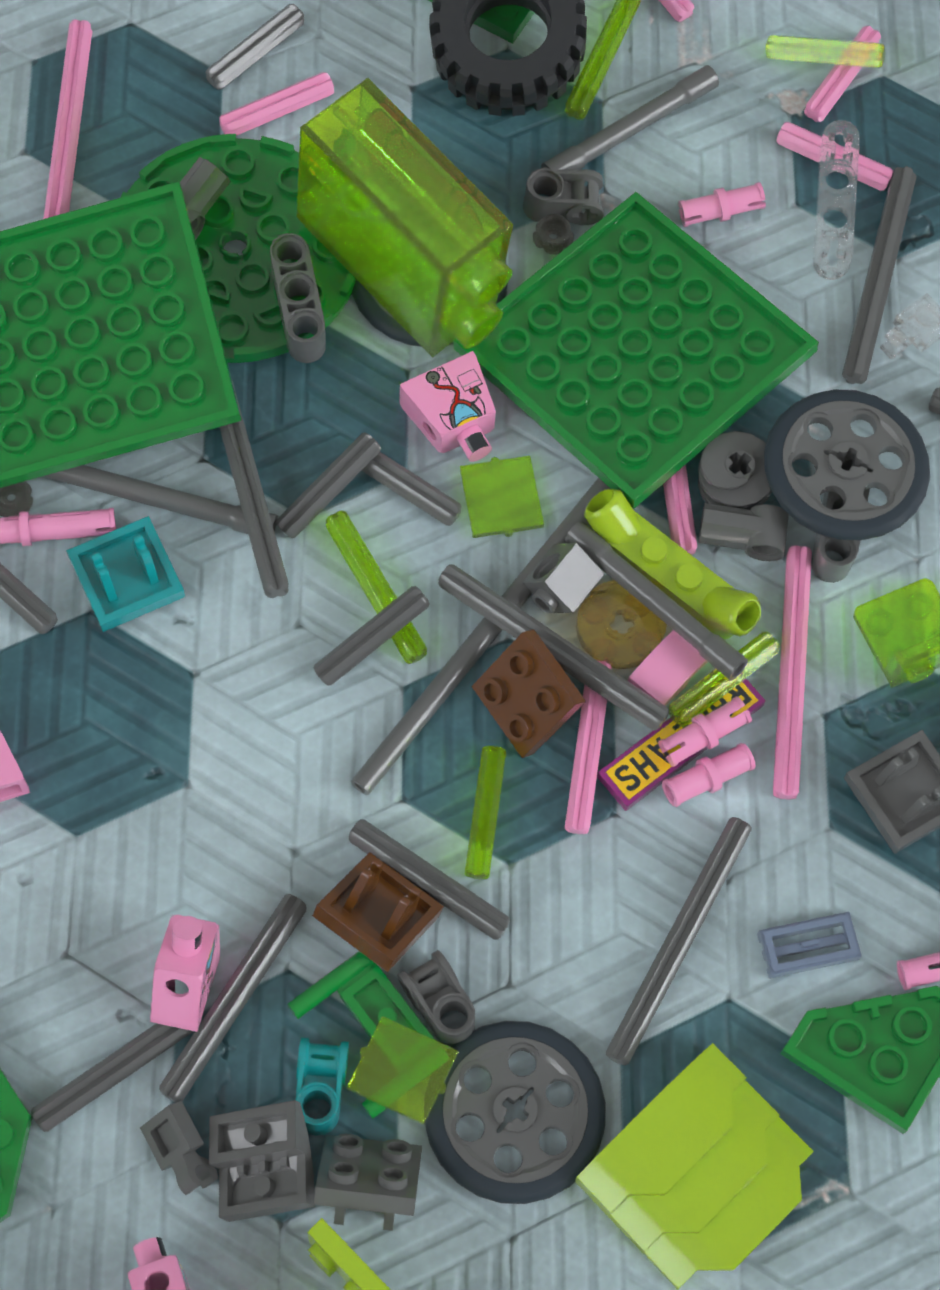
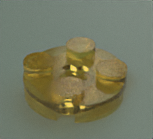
(608, 645)

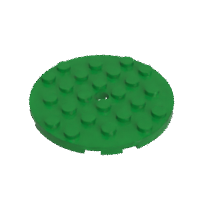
(255, 210)

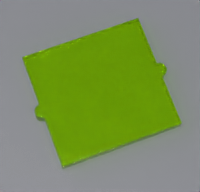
(501, 497)
(403, 1070)

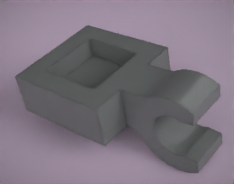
(174, 1145)

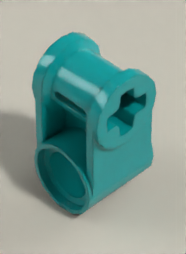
(321, 1076)

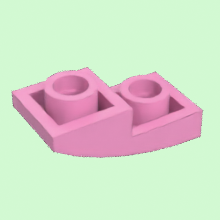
(667, 669)

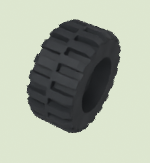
(508, 82)

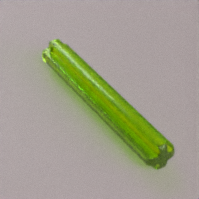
(601, 58)
(372, 581)

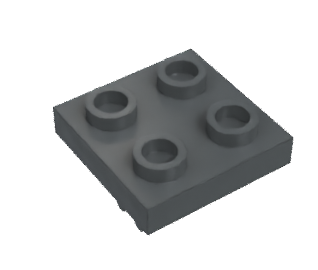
(901, 790)
(368, 1176)

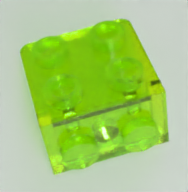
(903, 631)

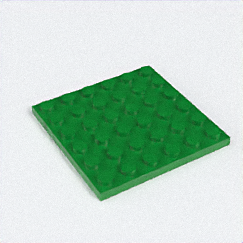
(106, 336)
(638, 348)

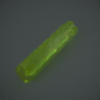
(825, 51)
(716, 685)
(485, 812)

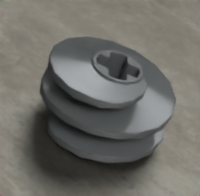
(734, 453)

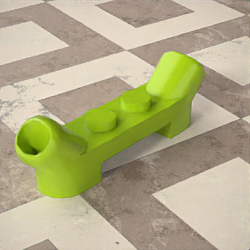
(672, 568)

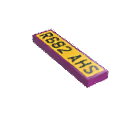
(644, 764)

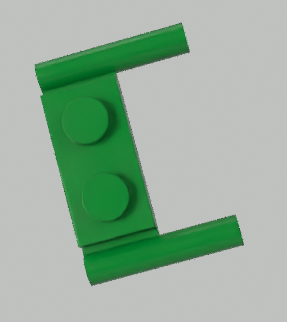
(366, 995)

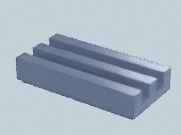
(771, 953)

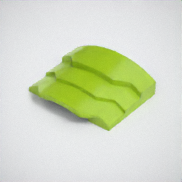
(699, 1171)

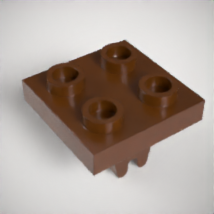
(528, 693)
(378, 911)

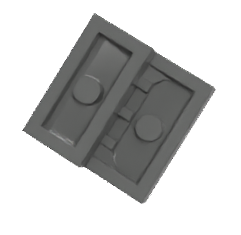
(262, 1161)

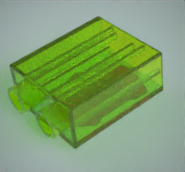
(403, 219)

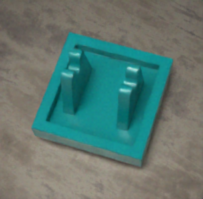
(125, 573)

